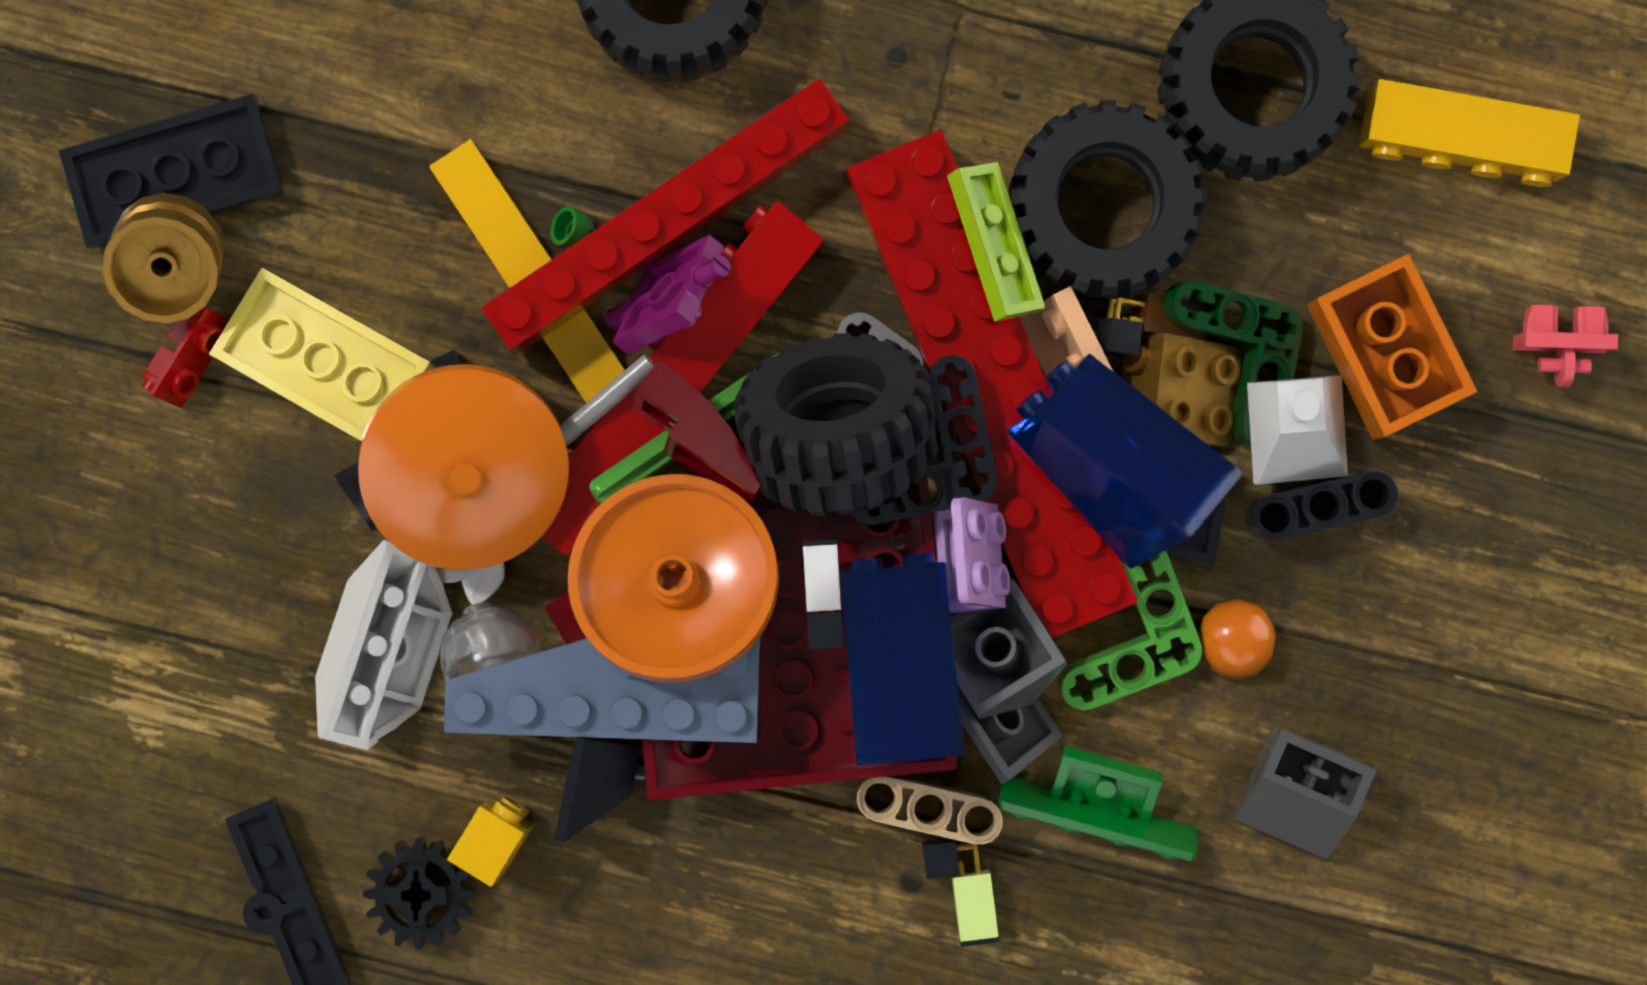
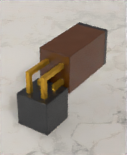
(1123, 335)

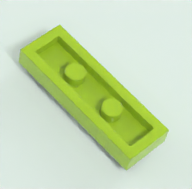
(996, 241)

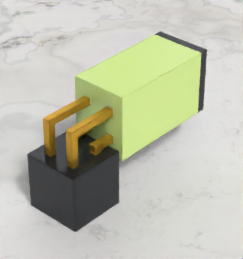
(971, 890)

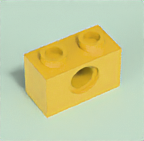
(492, 839)

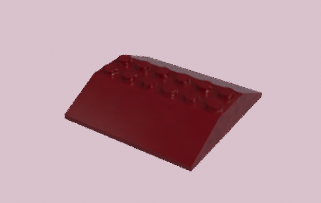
(803, 691)

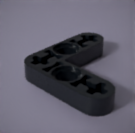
(946, 474)

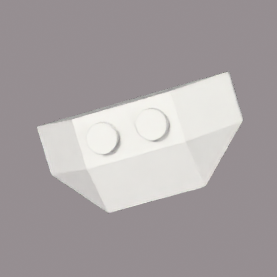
(380, 648)

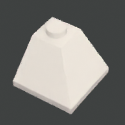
(1297, 429)

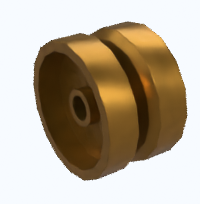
(164, 258)

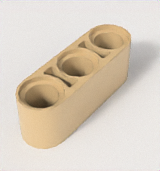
(950, 822)

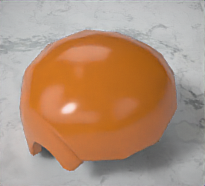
(1237, 639)

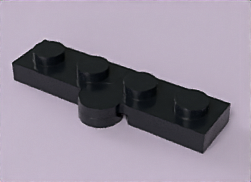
(285, 897)

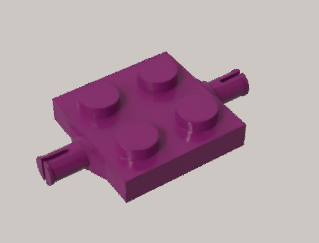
(668, 295)

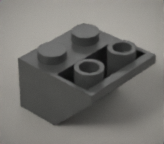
(1303, 793)

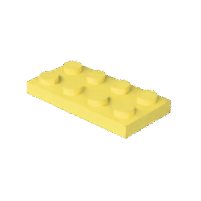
(313, 354)

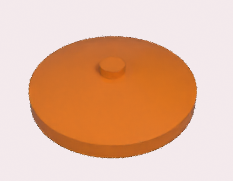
(463, 467)
(673, 578)

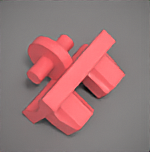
(1542, 335)

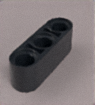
(1345, 506)

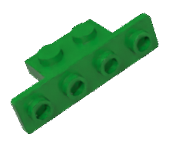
(1103, 800)

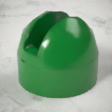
(570, 227)

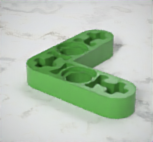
(1158, 633)

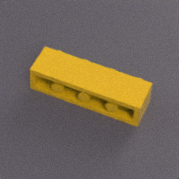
(1468, 132)

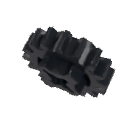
(397, 893)

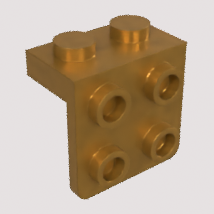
(1189, 381)

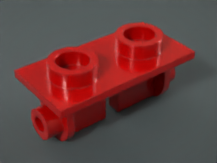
(177, 374)

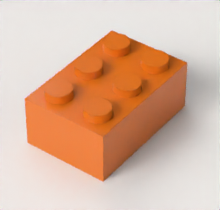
(1391, 347)

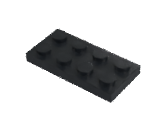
(208, 155)

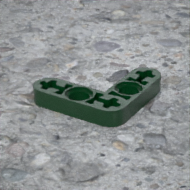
(1261, 342)

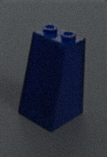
(1121, 459)
(901, 661)

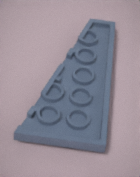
(584, 695)

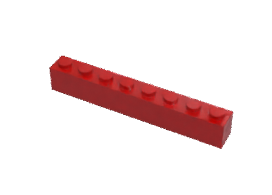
(666, 217)
(730, 309)

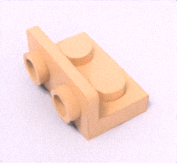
(1061, 332)

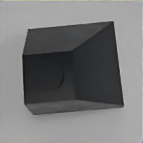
(598, 780)

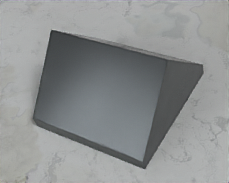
(1004, 655)
(1010, 738)

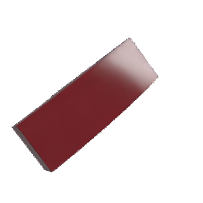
(696, 431)

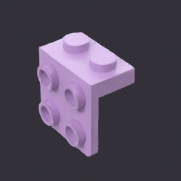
(970, 544)

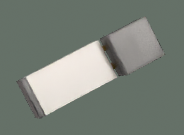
(822, 594)

